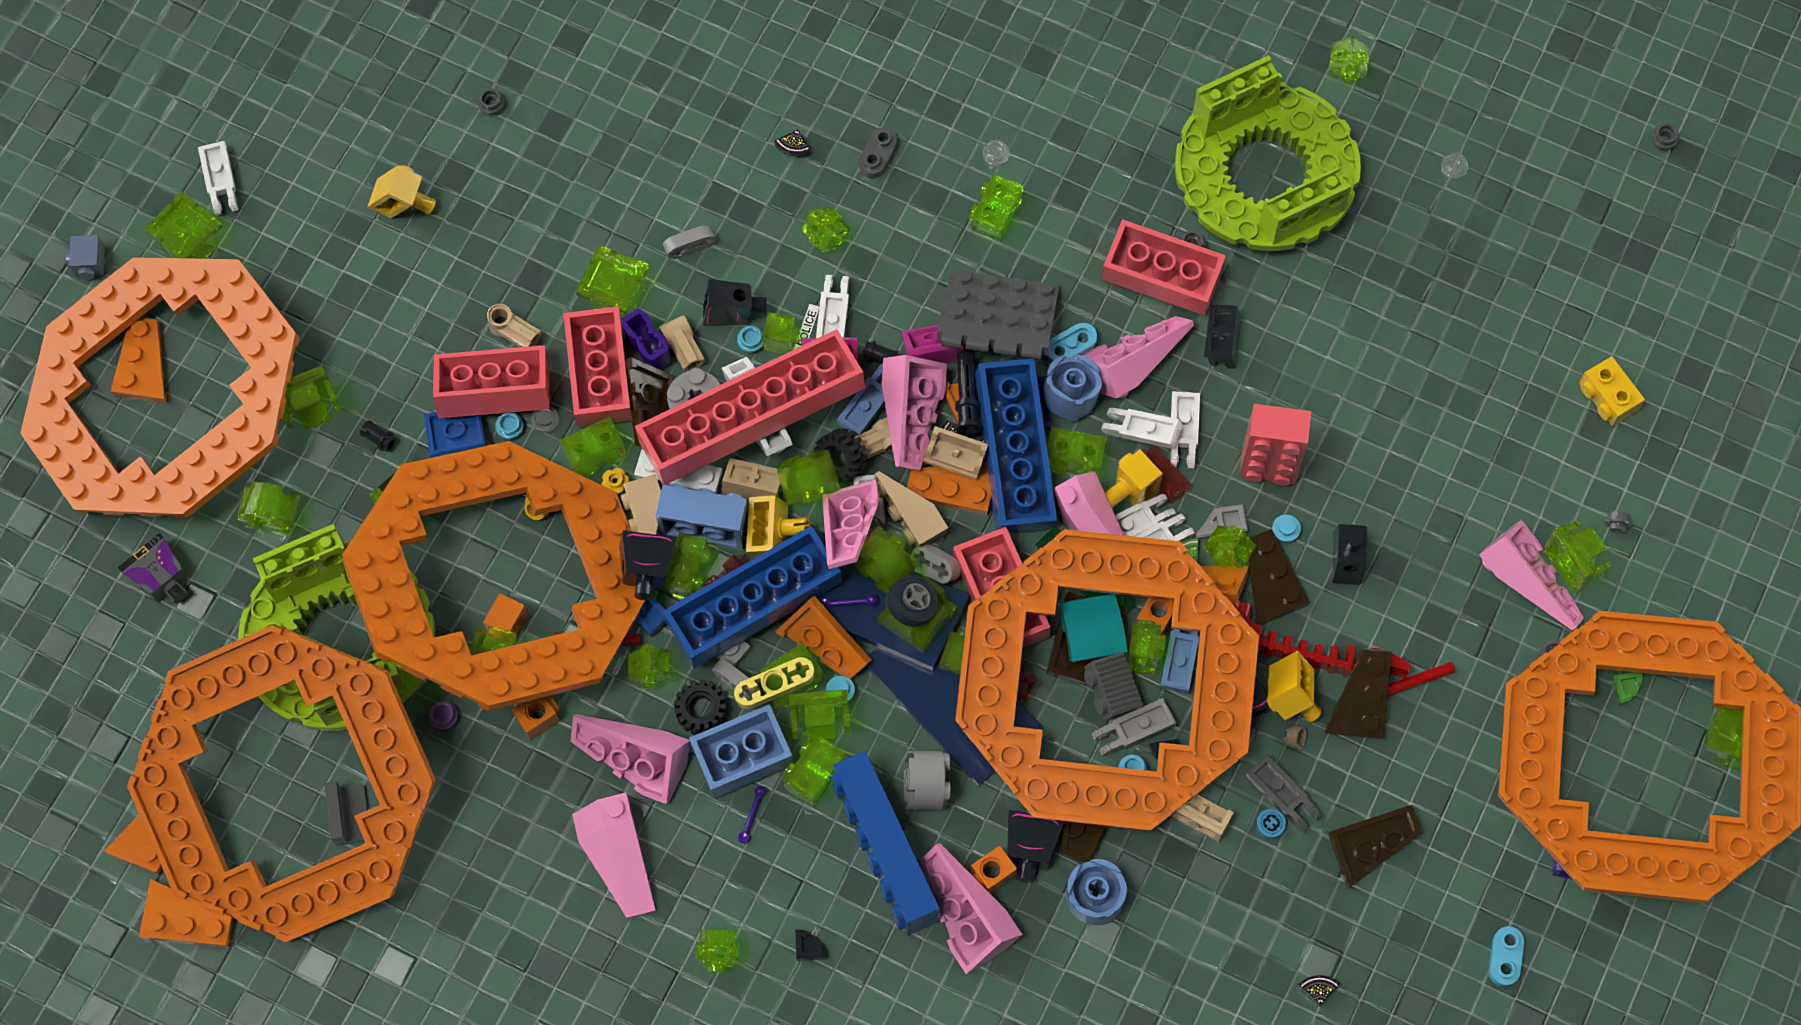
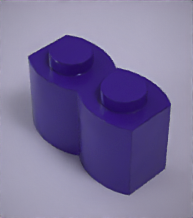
(646, 340)

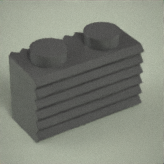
(1112, 686)

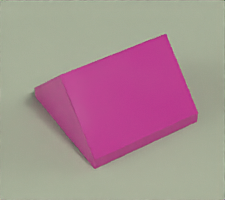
(924, 344)

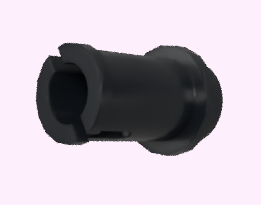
(877, 352)
(380, 437)

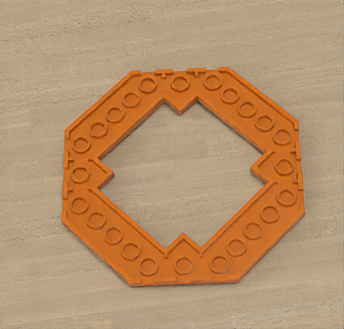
(217, 458)
(511, 673)
(381, 738)
(1099, 792)
(1641, 863)

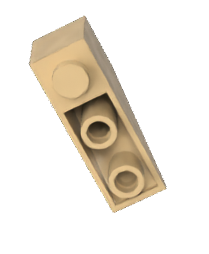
(643, 499)
(916, 514)

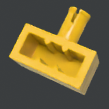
(399, 191)
(1136, 480)
(770, 524)
(1292, 688)

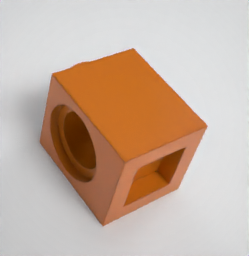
(1164, 604)
(506, 614)
(532, 726)
(998, 859)

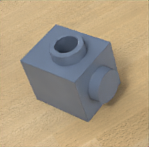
(86, 256)

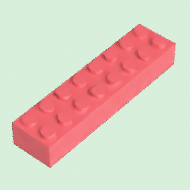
(750, 407)

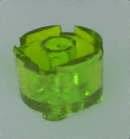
(807, 477)
(268, 507)
(884, 559)

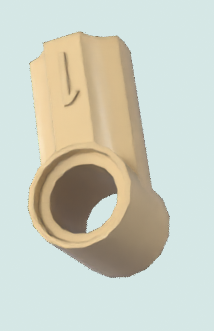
(514, 328)
(680, 339)
(877, 439)

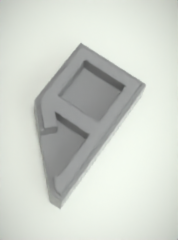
(1223, 516)

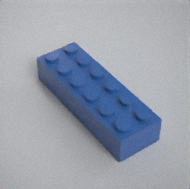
(1016, 446)
(751, 597)
(887, 845)

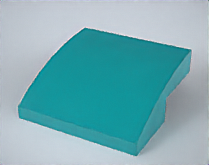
(1093, 627)

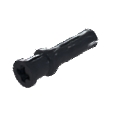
(967, 405)

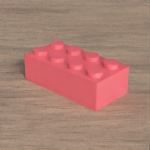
(1163, 267)
(597, 366)
(491, 381)
(1275, 444)
(988, 561)

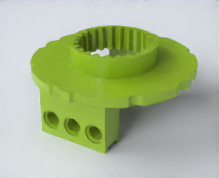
(1260, 106)
(291, 587)

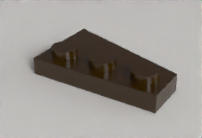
(646, 392)
(1273, 580)
(1059, 662)
(1364, 698)
(1080, 841)
(1372, 841)

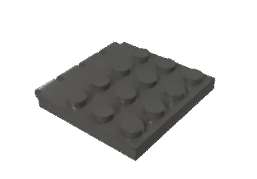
(998, 314)

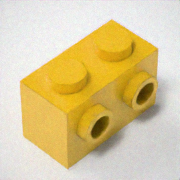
(1611, 391)

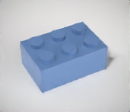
(703, 514)
(741, 751)

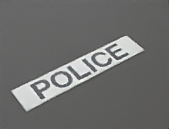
(808, 323)

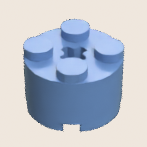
(1071, 387)
(1084, 880)

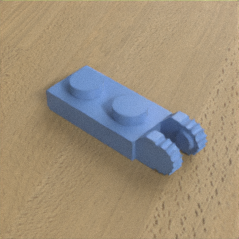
(864, 405)
(1179, 661)

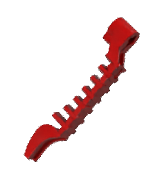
(1316, 659)

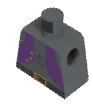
(156, 571)

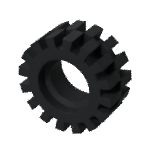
(850, 448)
(696, 691)

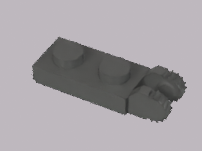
(1282, 791)

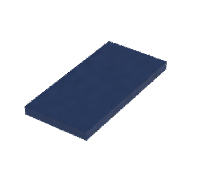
(862, 623)
(932, 702)

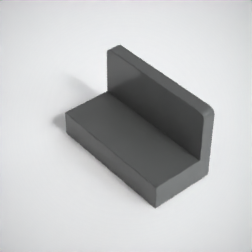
(342, 806)

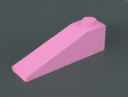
(1131, 361)
(911, 398)
(1085, 505)
(847, 521)
(1518, 563)
(642, 755)
(612, 845)
(973, 917)

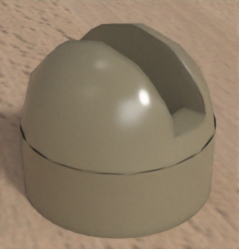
(1295, 737)

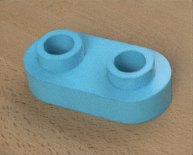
(1069, 344)
(1506, 955)

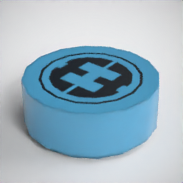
(1270, 823)

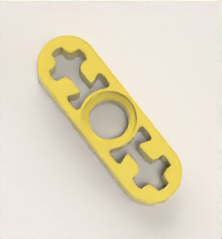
(797, 683)

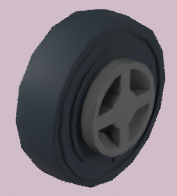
(909, 590)

